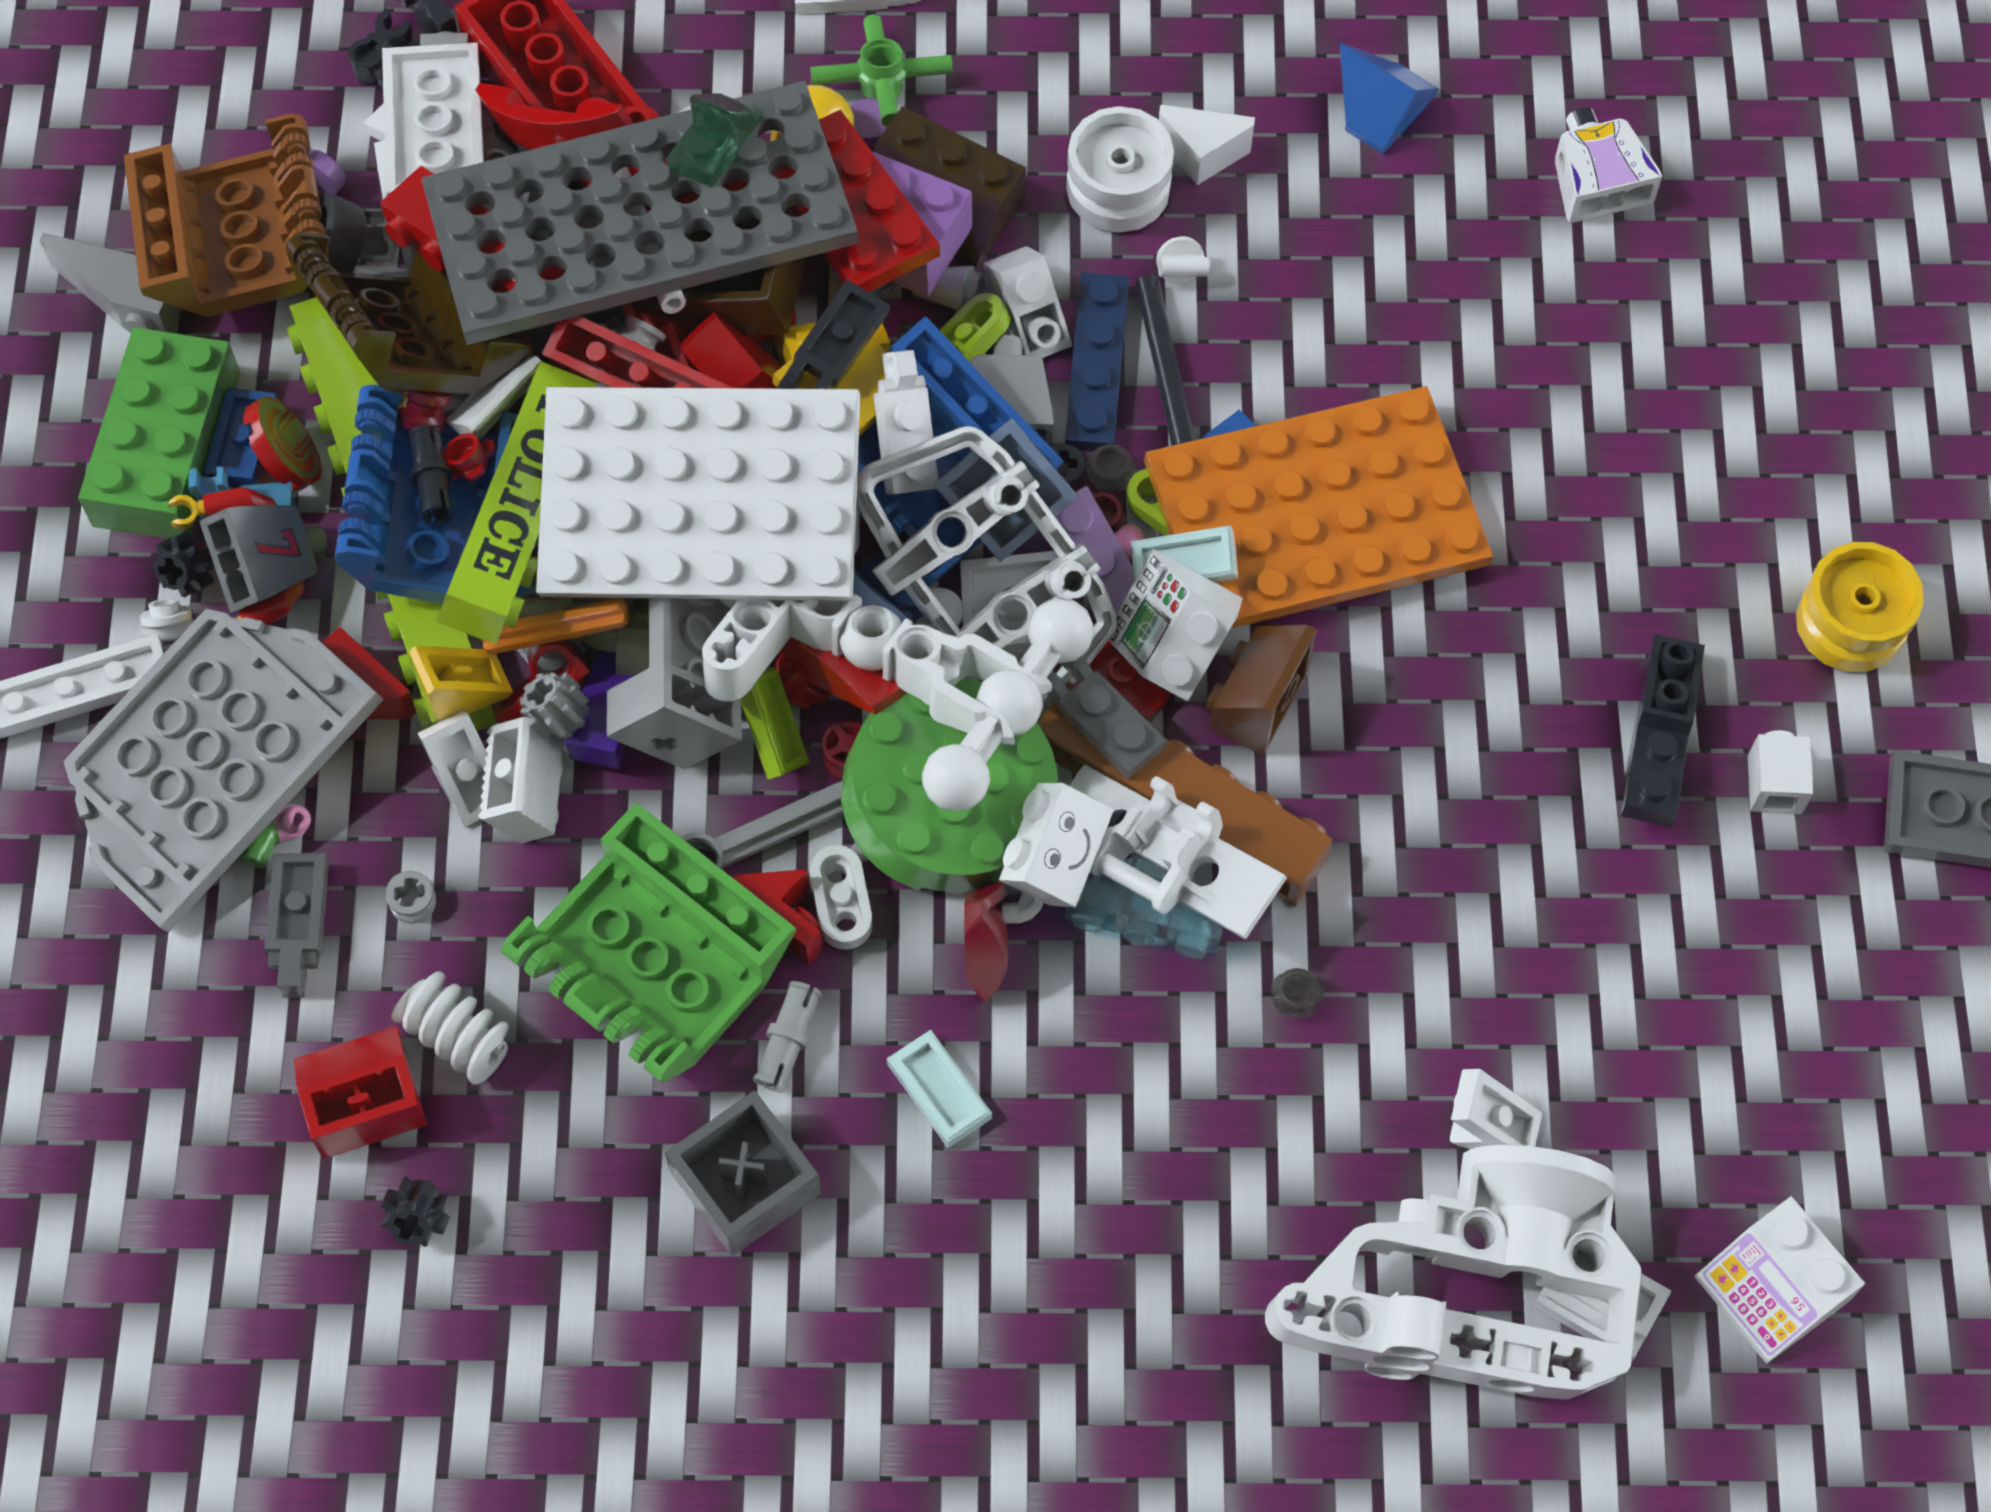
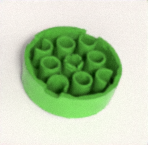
(906, 830)

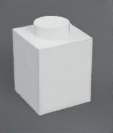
(1780, 773)

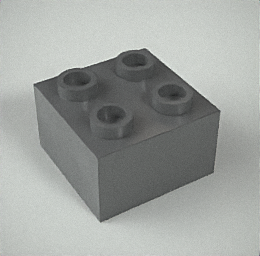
(743, 1173)

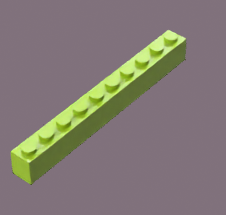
(338, 378)

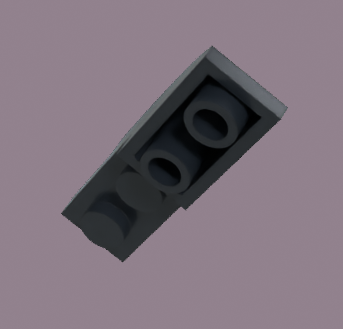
(1662, 731)

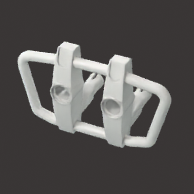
(1011, 490)

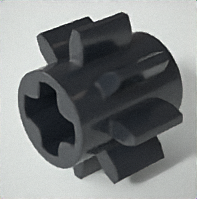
(184, 564)
(415, 1211)

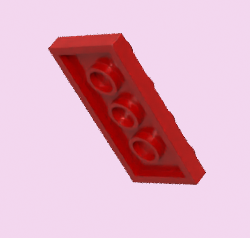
(888, 227)

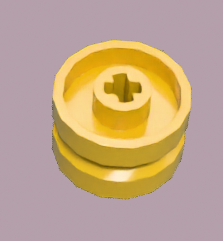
(1859, 606)

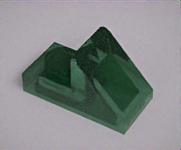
(714, 137)

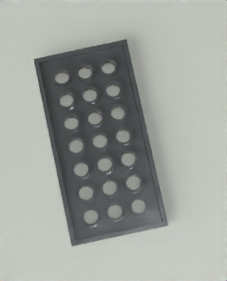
(620, 235)

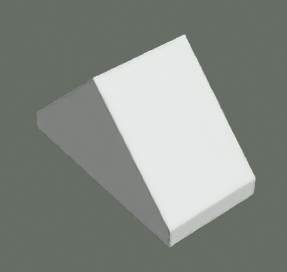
(1206, 139)

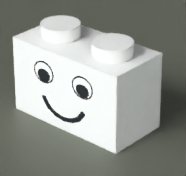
(1055, 844)

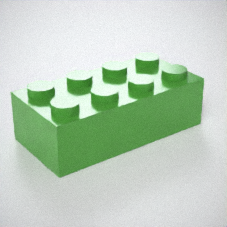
(156, 431)

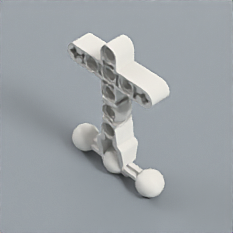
(920, 663)

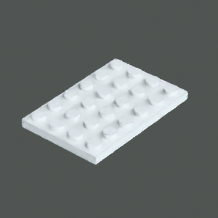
(699, 493)

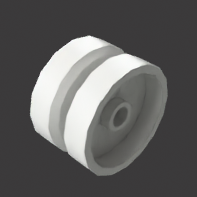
(1119, 169)

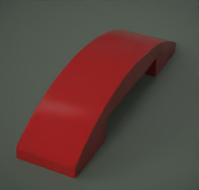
(543, 127)

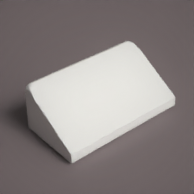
(483, 410)

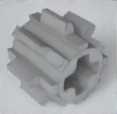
(554, 705)

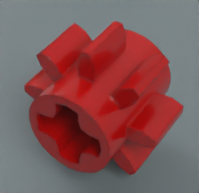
(797, 684)

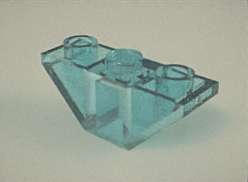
(1120, 910)

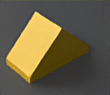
(459, 679)

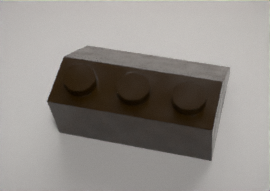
(993, 179)

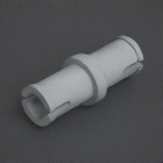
(787, 1036)

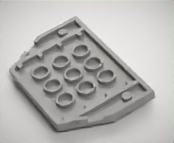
(209, 755)

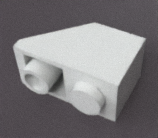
(1029, 294)

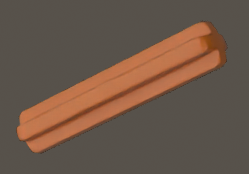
(562, 625)

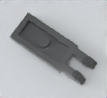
(1106, 719)

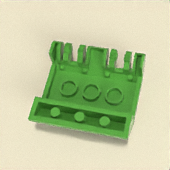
(655, 945)

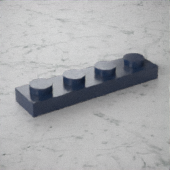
(1096, 361)

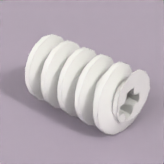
(452, 1027)

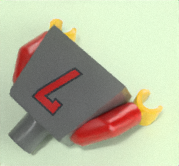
(256, 549)

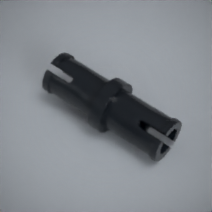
(431, 474)

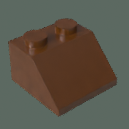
(1262, 684)

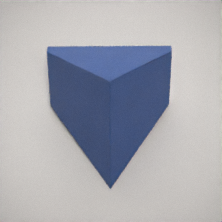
(1380, 97)

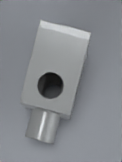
(1020, 382)

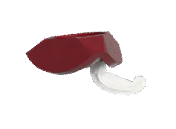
(987, 934)

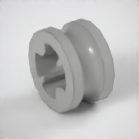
(642, 332)
(422, 906)

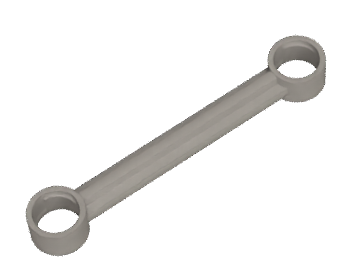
(772, 827)

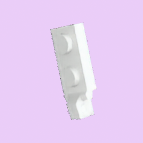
(904, 420)

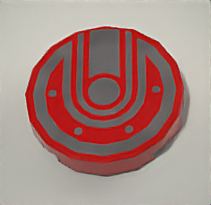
(282, 443)

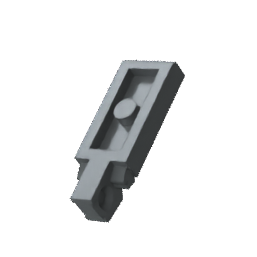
(296, 918)

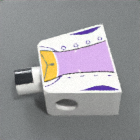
(1603, 167)

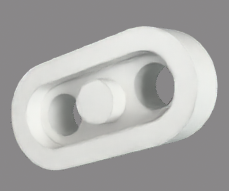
(841, 899)

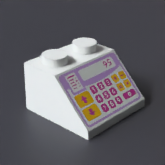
(1779, 1280)

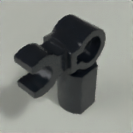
(366, 54)

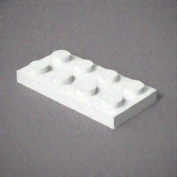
(431, 109)

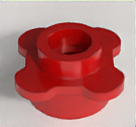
(468, 456)

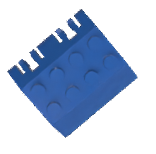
(956, 400)
(385, 537)

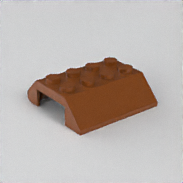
(221, 230)

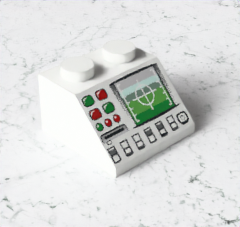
(1173, 623)

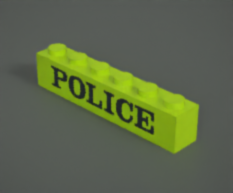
(507, 525)

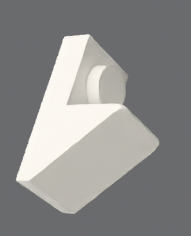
(458, 763)
(1491, 1114)

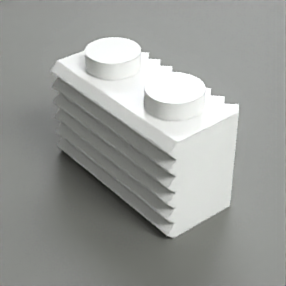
(521, 781)

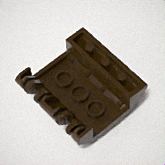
(405, 326)

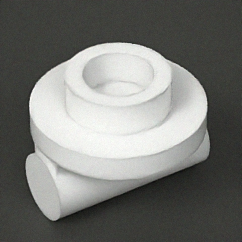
(1182, 260)
(166, 619)

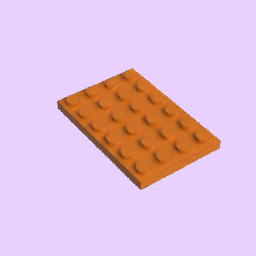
(1327, 503)

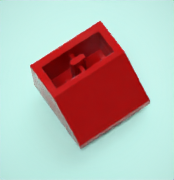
(358, 1092)

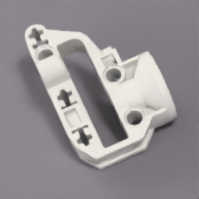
(1532, 1214)

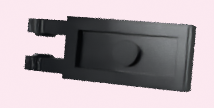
(837, 338)

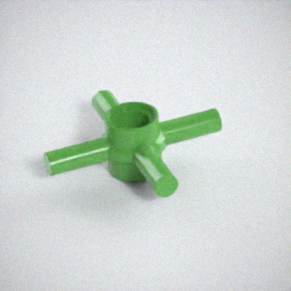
(881, 69)

